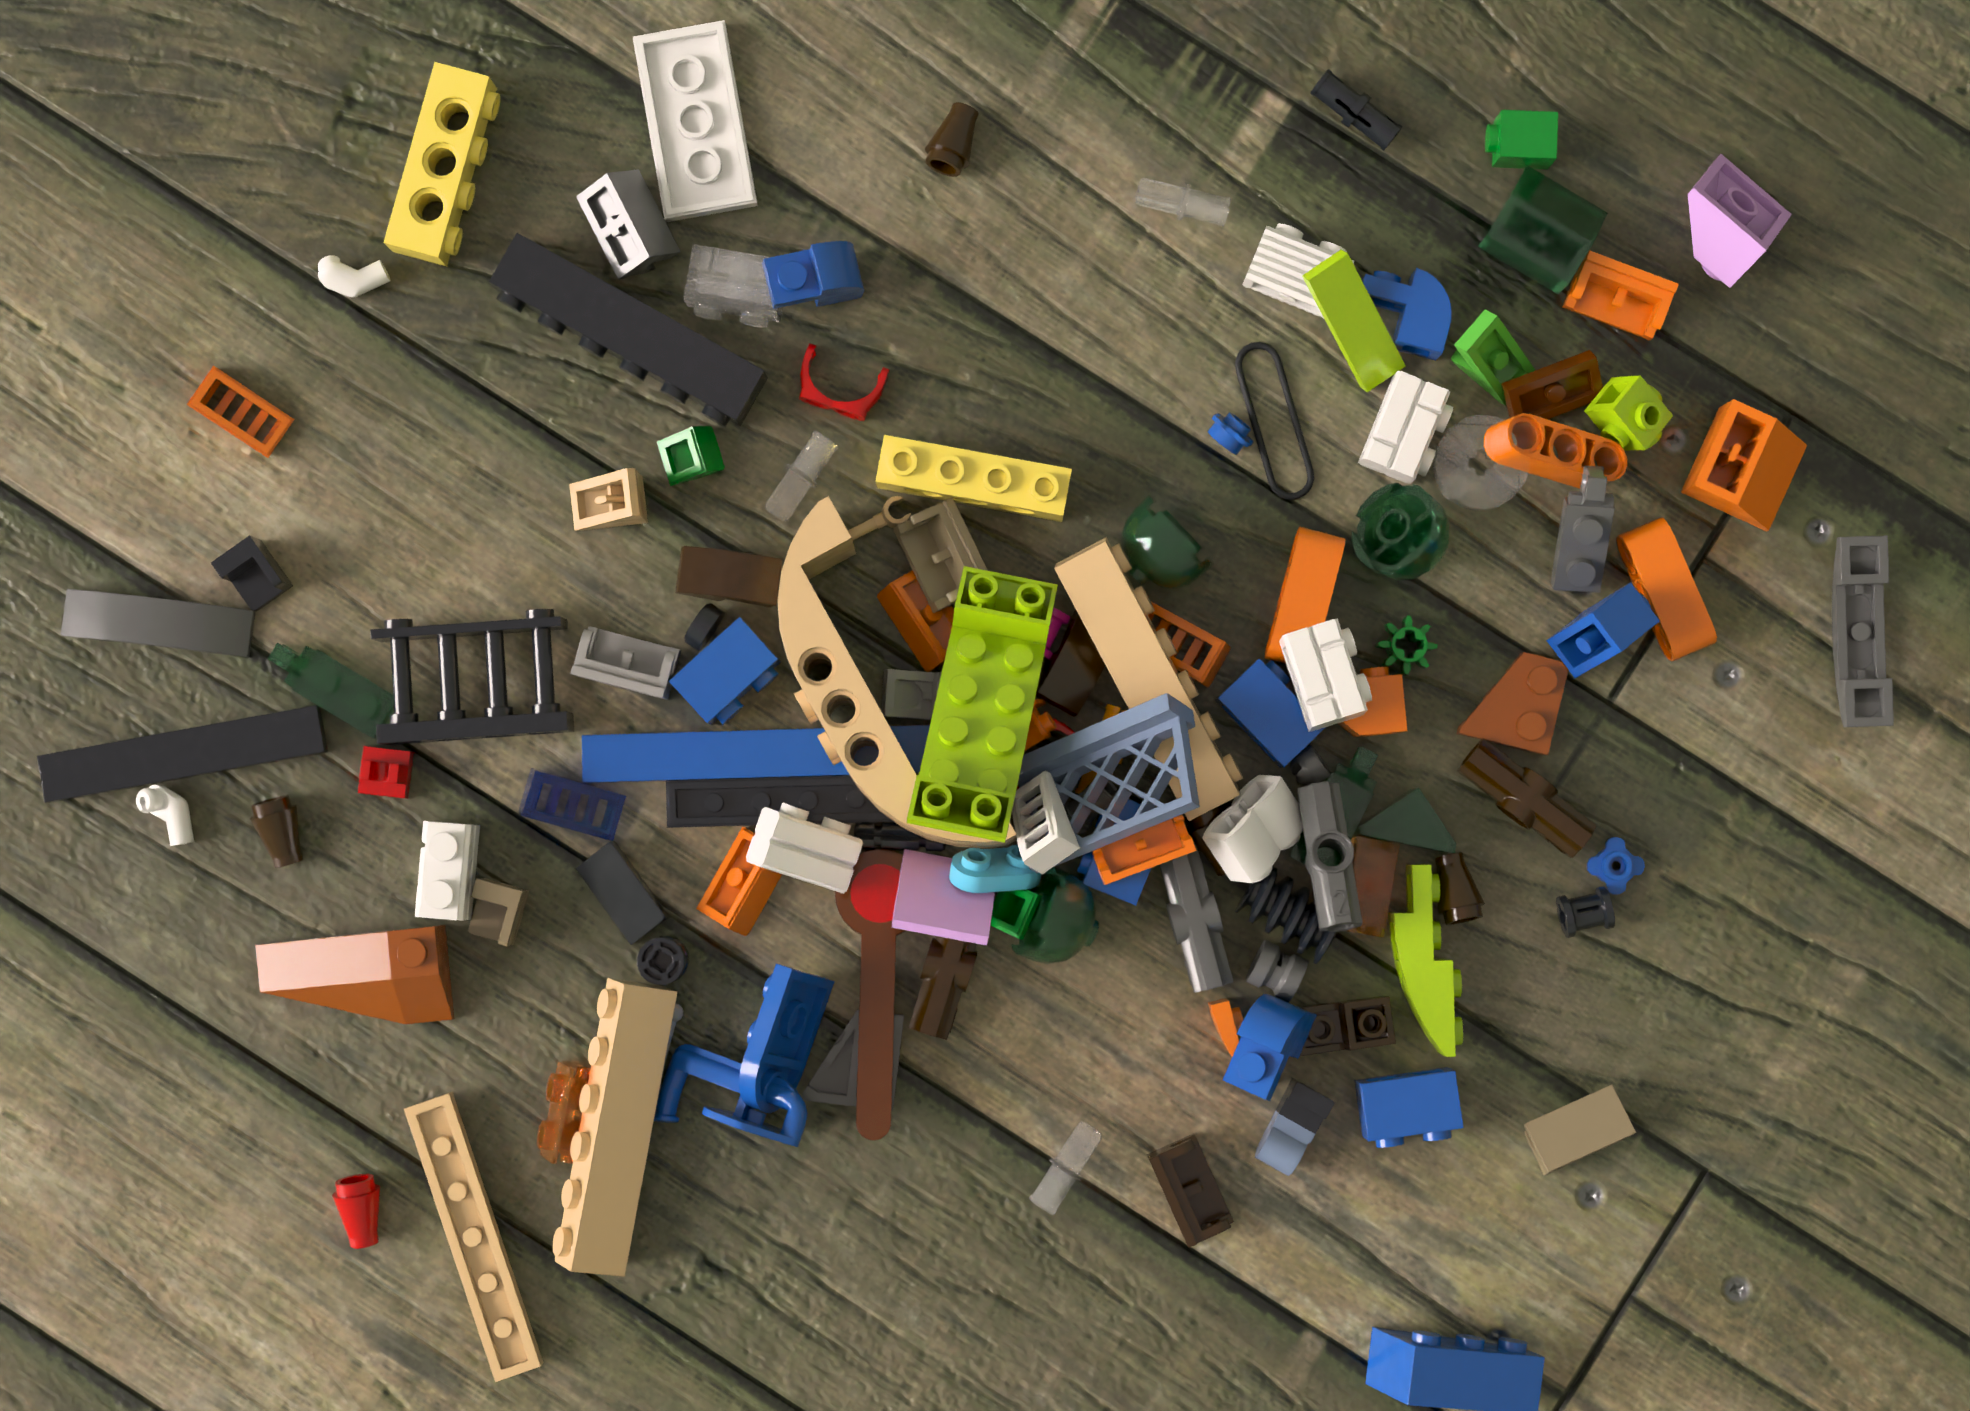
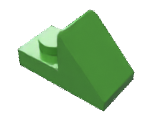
(1490, 355)

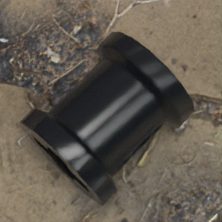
(1601, 913)

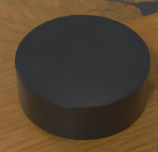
(704, 626)

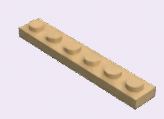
(473, 1237)

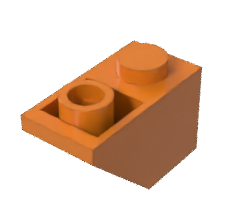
(1387, 709)

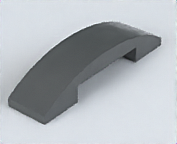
(158, 622)
(1859, 631)

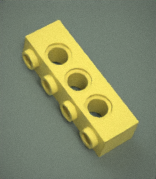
(447, 93)
(973, 478)

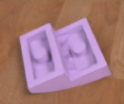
(934, 906)

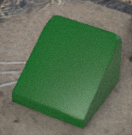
(690, 454)
(1014, 911)

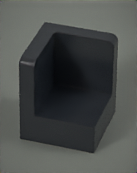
(252, 572)

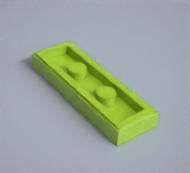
(1353, 320)

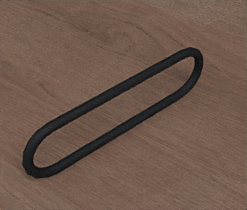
(1294, 417)

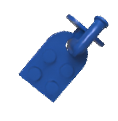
(771, 1065)

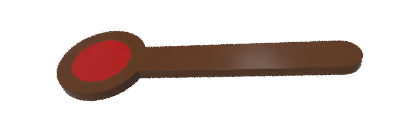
(869, 912)

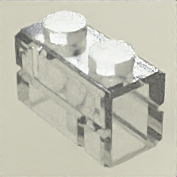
(729, 284)

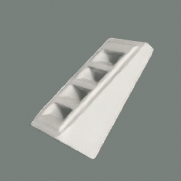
(1060, 841)

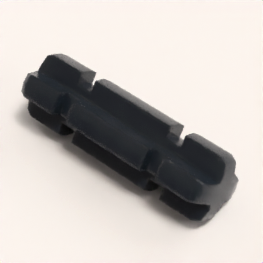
(893, 837)

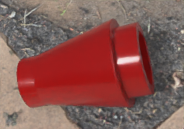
(358, 1207)

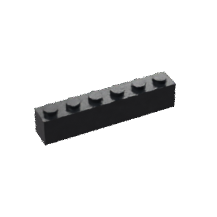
(628, 330)

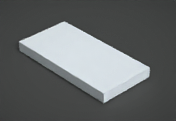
(695, 121)

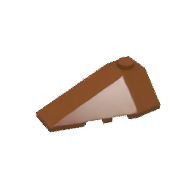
(373, 974)

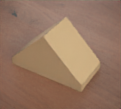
(609, 500)

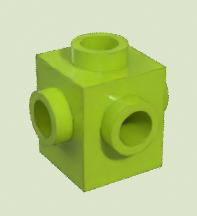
(1629, 412)

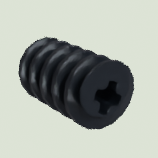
(1287, 911)

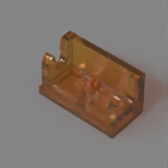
(1374, 876)

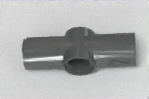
(1332, 885)
(1196, 922)

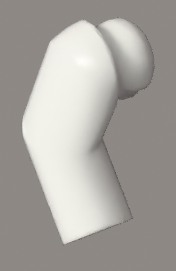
(348, 280)
(170, 808)

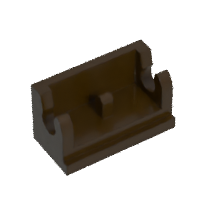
(1191, 1190)

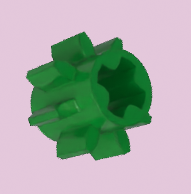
(1397, 655)

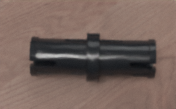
(1356, 109)

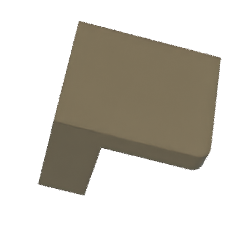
(497, 910)

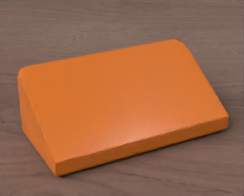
(912, 615)
(738, 888)

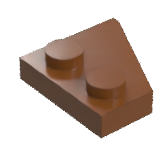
(1521, 706)

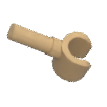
(879, 520)

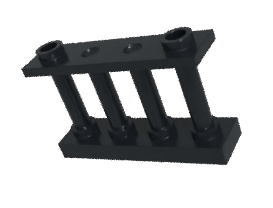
(452, 721)

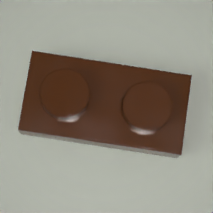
(1555, 387)

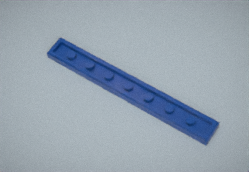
(727, 754)

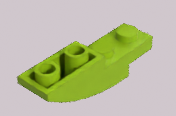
(1426, 981)

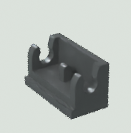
(627, 223)

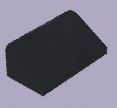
(622, 892)

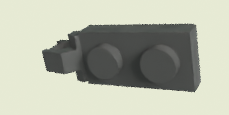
(1584, 535)

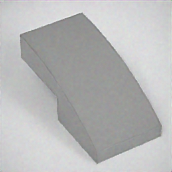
(909, 694)

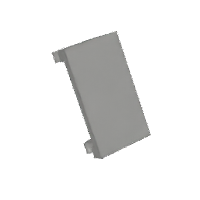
(625, 662)

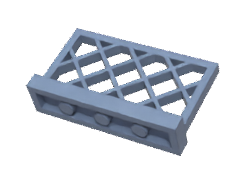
(1103, 747)

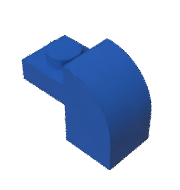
(822, 274)
(1422, 310)
(1268, 1038)

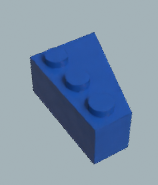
(1454, 1372)

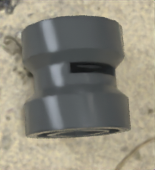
(1277, 970)

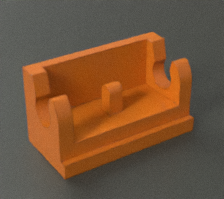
(1620, 295)
(1143, 850)

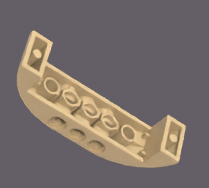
(813, 640)

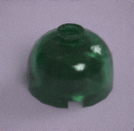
(1401, 532)
(1161, 548)
(1061, 921)

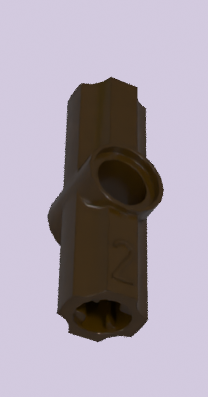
(1527, 798)
(944, 979)

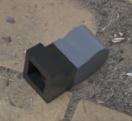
(1292, 1127)

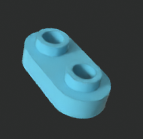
(991, 870)

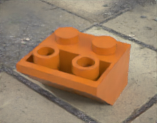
(1745, 464)

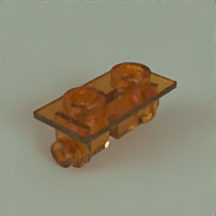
(563, 1093)

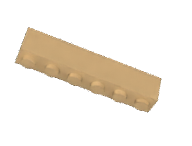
(1142, 662)
(614, 1127)

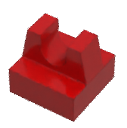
(385, 772)

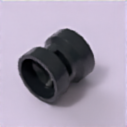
(670, 957)

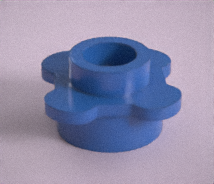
(1230, 432)
(1601, 865)

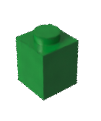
(1523, 139)

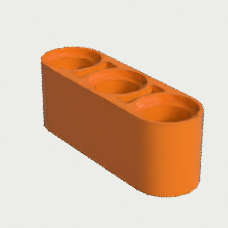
(1536, 455)
(1666, 582)
(1305, 586)

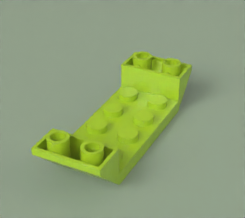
(983, 705)

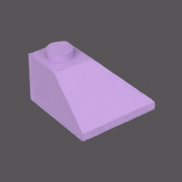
(1731, 221)

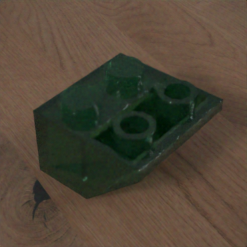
(1543, 230)

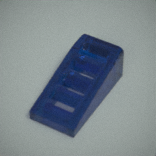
(531, 796)

